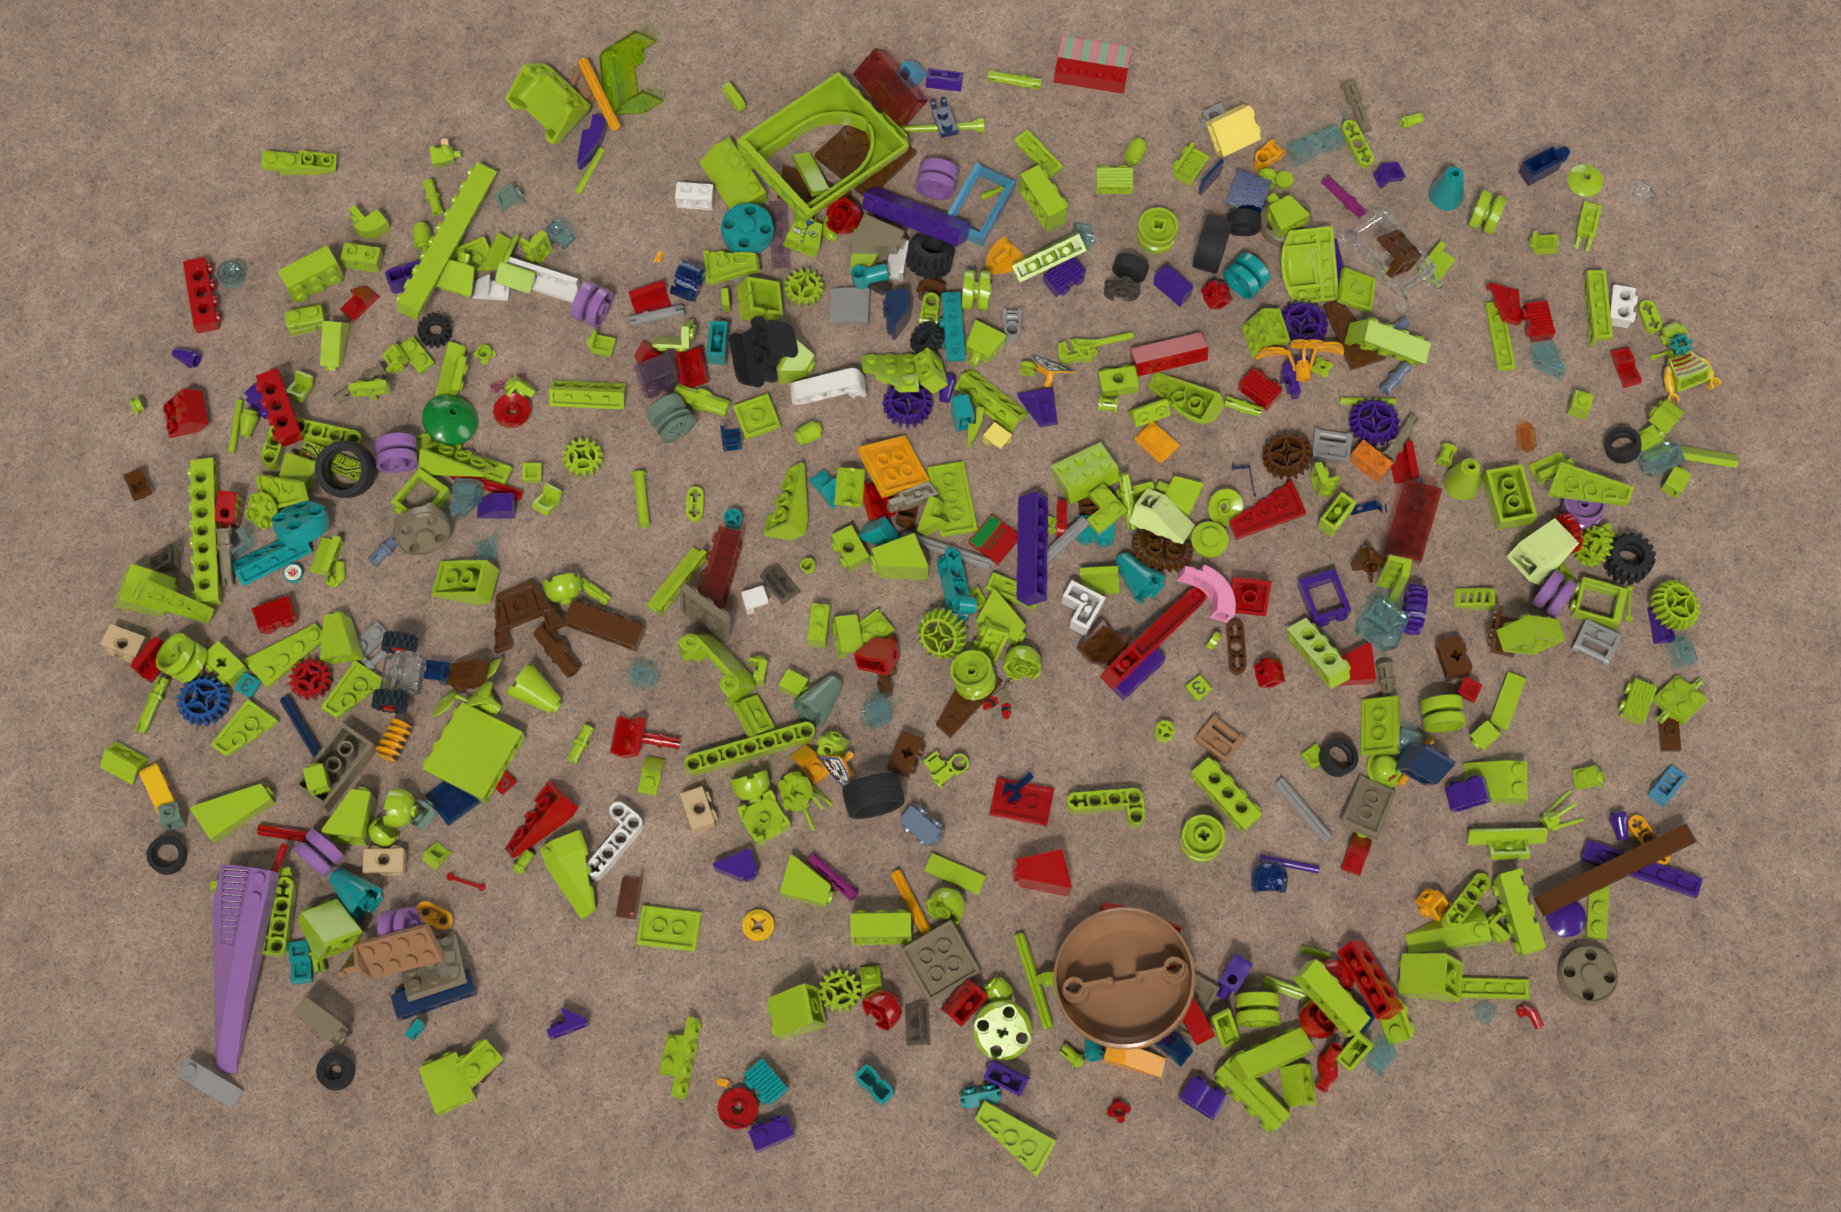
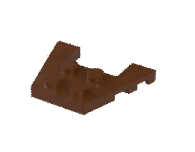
(519, 607)

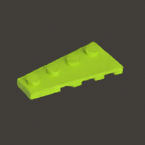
(1583, 485)
(282, 656)

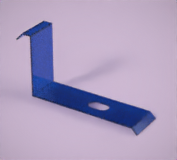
(1245, 467)
(1368, 506)

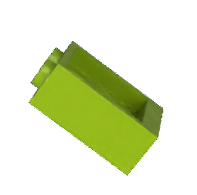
(421, 476)
(1601, 587)

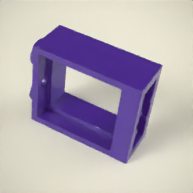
(1319, 580)

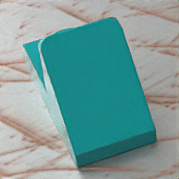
(825, 487)

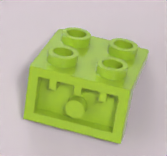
(1264, 330)

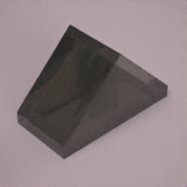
(166, 560)

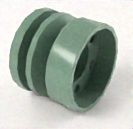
(670, 418)

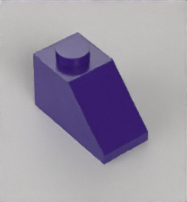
(497, 506)
(738, 866)

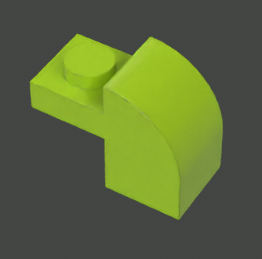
(371, 226)

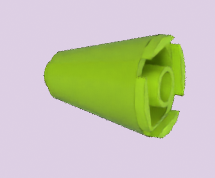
(1463, 480)
(534, 690)

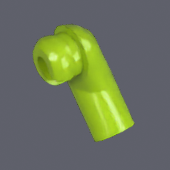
(828, 234)
(338, 577)

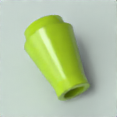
(248, 421)

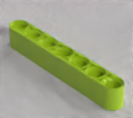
(756, 741)

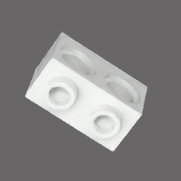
(694, 196)
(1621, 306)

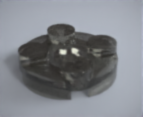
(1122, 288)

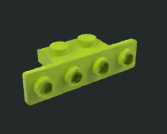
(452, 370)
(1507, 843)
(679, 1057)

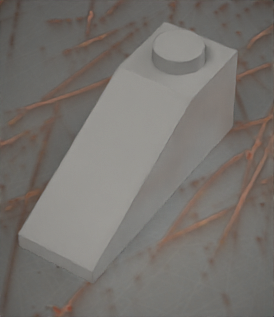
(209, 1083)

